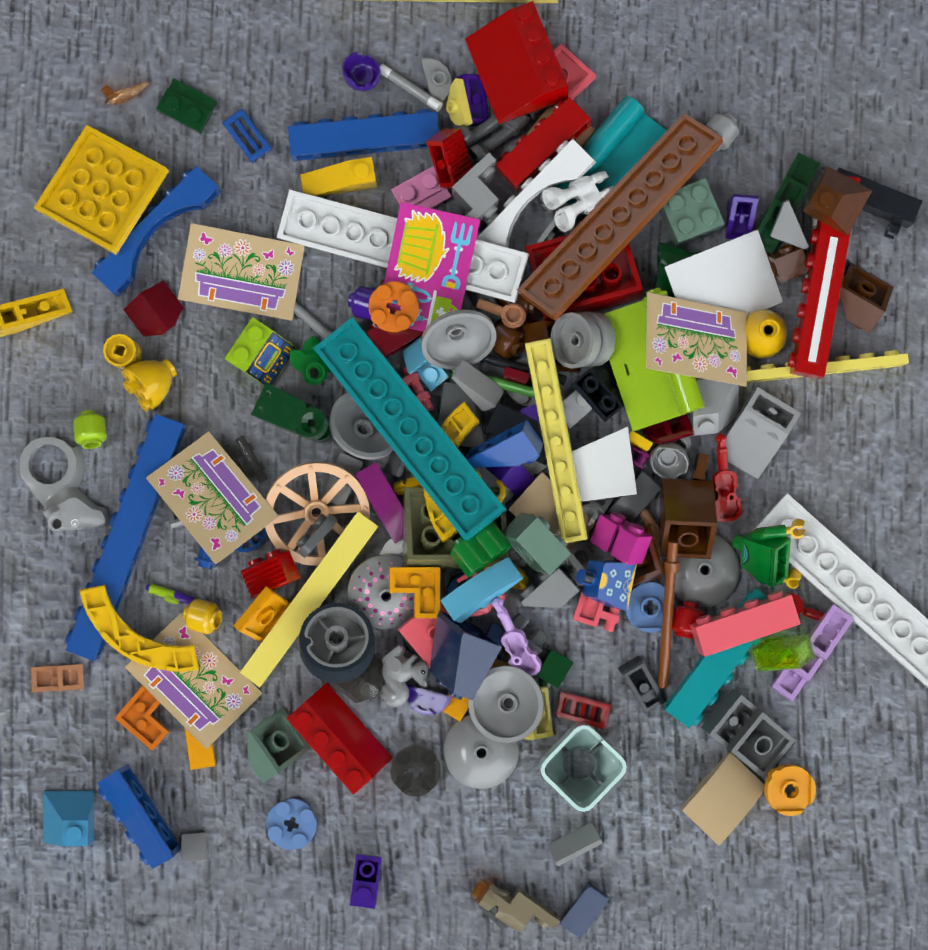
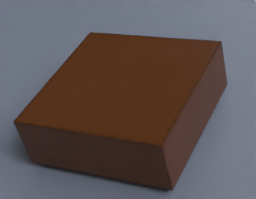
(700, 467)

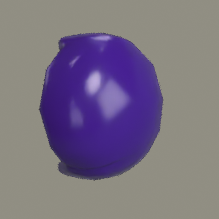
(361, 72)

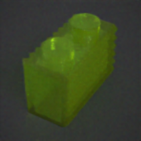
(783, 653)

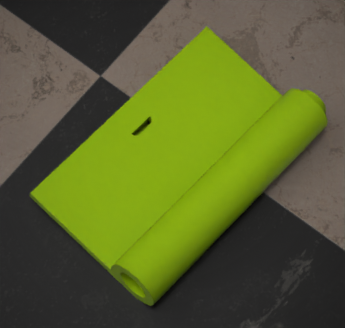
(647, 393)

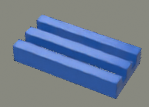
(259, 152)

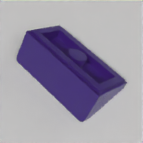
(476, 98)

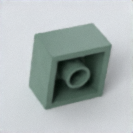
(691, 213)
(536, 543)

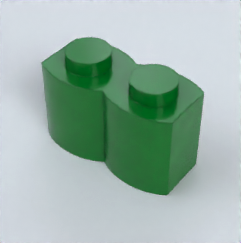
(480, 549)

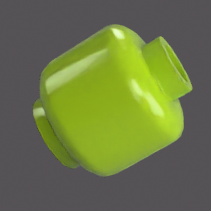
(89, 429)

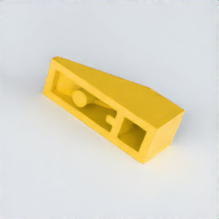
(340, 178)
(32, 311)

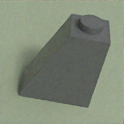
(451, 399)

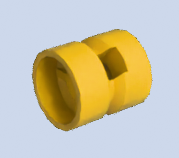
(122, 351)

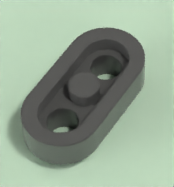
(322, 526)

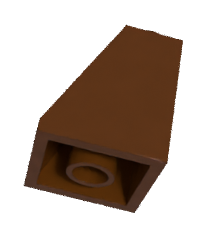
(688, 517)

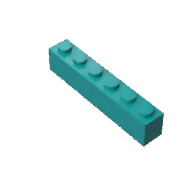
(707, 676)

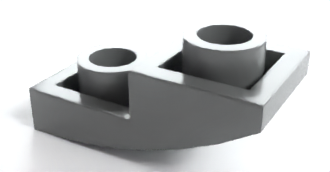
(632, 505)

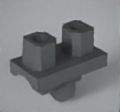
(537, 637)

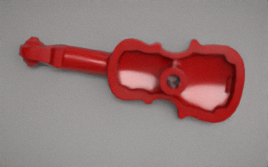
(725, 484)

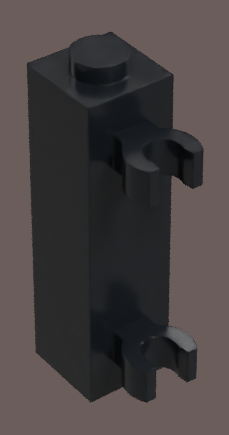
(888, 205)

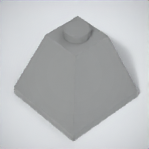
(720, 407)

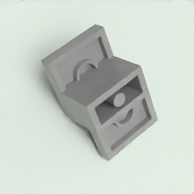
(473, 193)

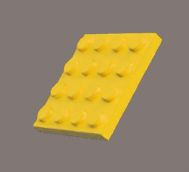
(101, 189)

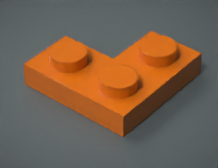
(138, 719)

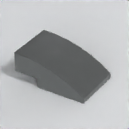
(748, 733)

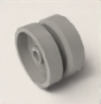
(583, 339)

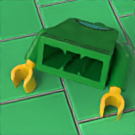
(767, 553)

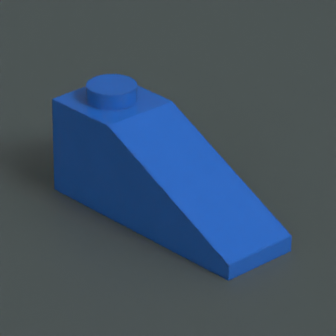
(508, 448)

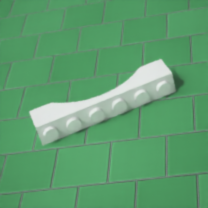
(567, 166)

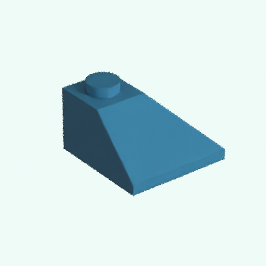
(68, 817)

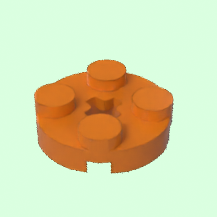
(406, 299)

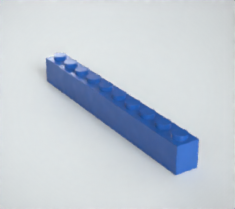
(128, 530)

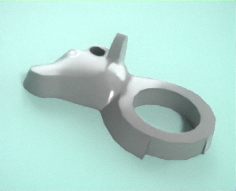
(63, 501)

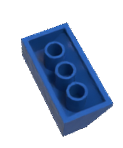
(139, 816)

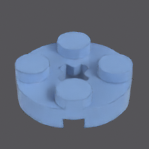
(639, 597)
(279, 831)

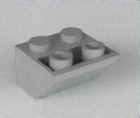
(551, 592)

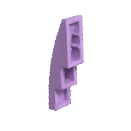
(823, 639)

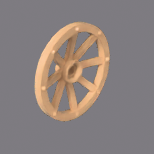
(310, 468)

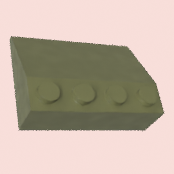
(420, 540)

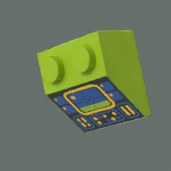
(260, 352)

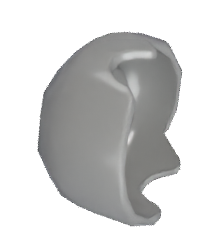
(669, 460)

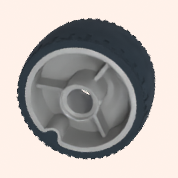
(339, 661)

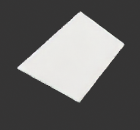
(605, 467)

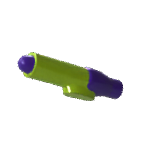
(170, 595)

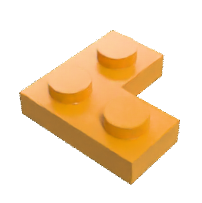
(423, 583)

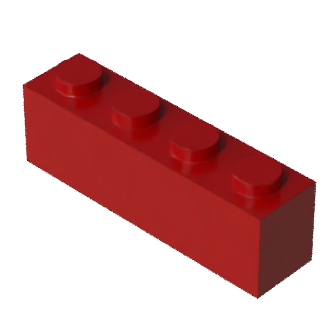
(531, 151)

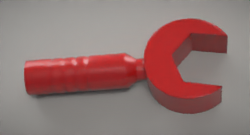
(806, 611)

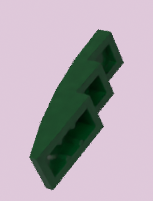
(791, 188)

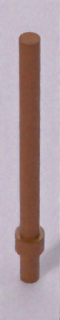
(671, 567)

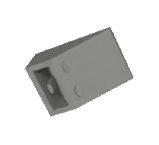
(759, 432)

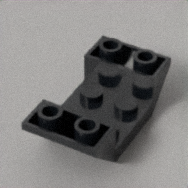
(600, 390)

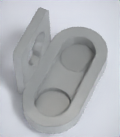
(572, 565)

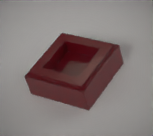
(515, 376)

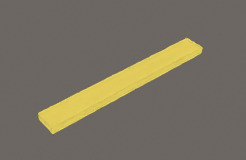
(556, 440)
(309, 598)

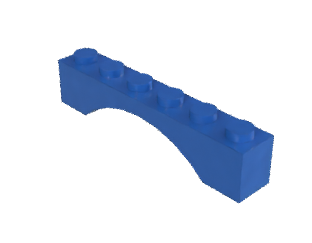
(191, 194)

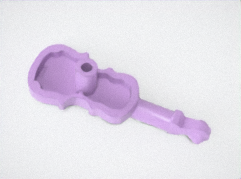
(516, 642)

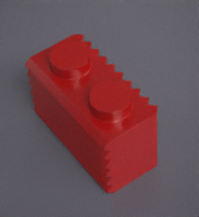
(449, 156)
(273, 572)

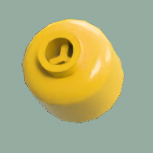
(202, 616)

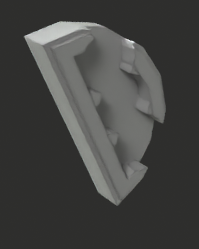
(437, 78)

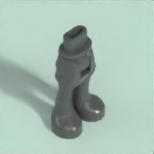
(510, 129)

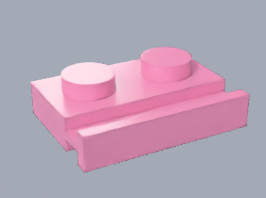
(422, 190)

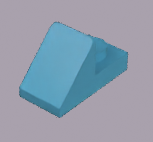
(416, 362)

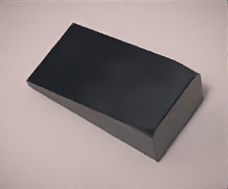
(641, 684)

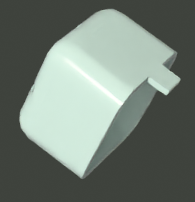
(608, 769)

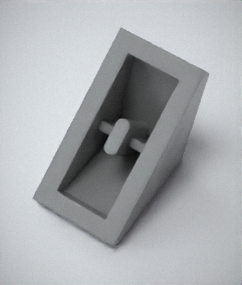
(787, 227)

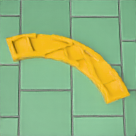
(456, 427)
(130, 643)

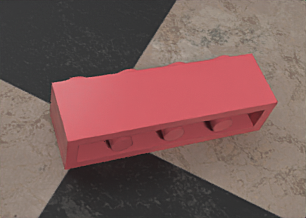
(744, 623)

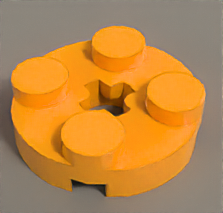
(778, 780)

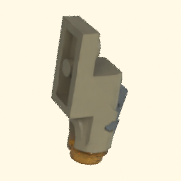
(512, 910)

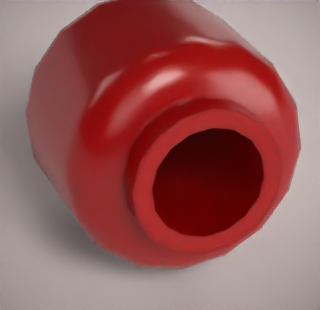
(683, 617)

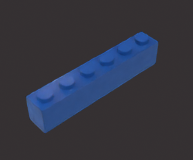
(362, 136)

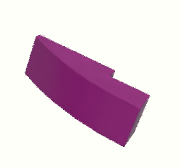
(383, 499)

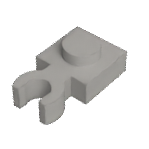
(595, 508)

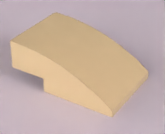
(539, 501)
(723, 798)

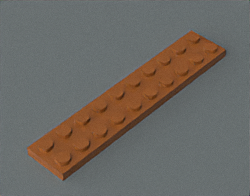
(619, 216)

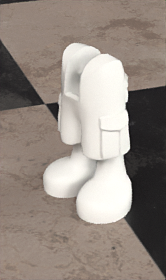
(582, 190)

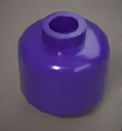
(360, 302)

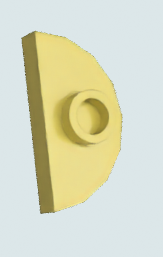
(458, 105)

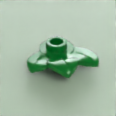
(309, 359)

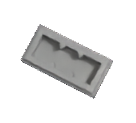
(351, 465)

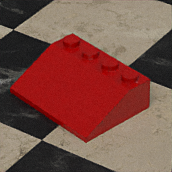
(517, 64)
(613, 286)

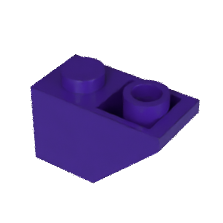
(366, 881)

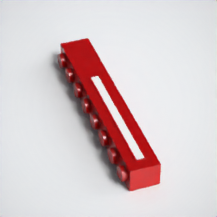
(819, 301)

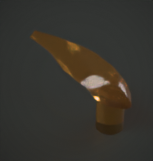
(123, 95)

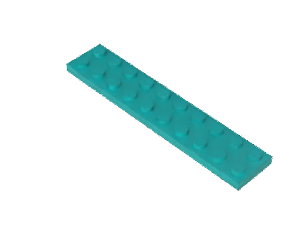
(409, 429)

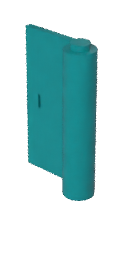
(620, 143)

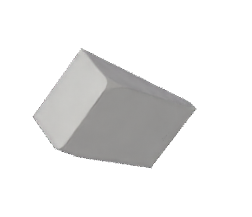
(477, 386)

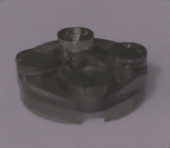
(425, 759)

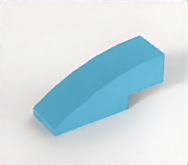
(481, 590)

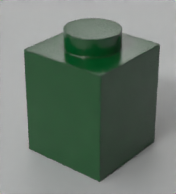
(553, 669)

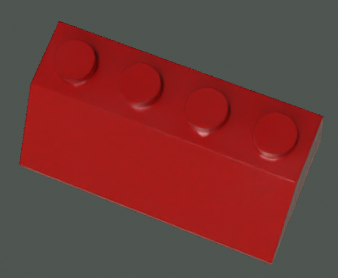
(340, 738)

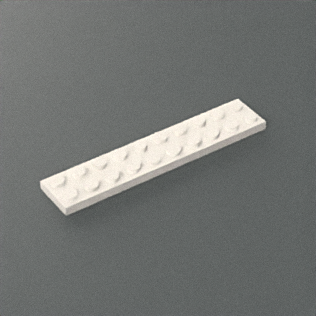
(369, 239)
(855, 588)

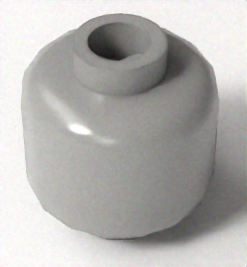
(725, 126)

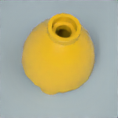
(758, 342)
(149, 381)

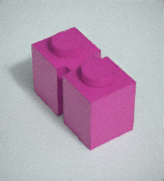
(626, 538)

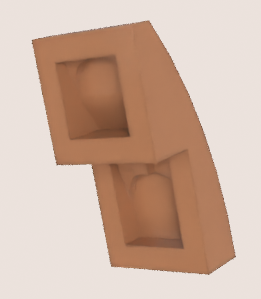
(57, 678)

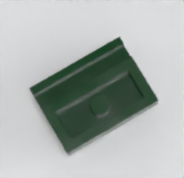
(186, 106)

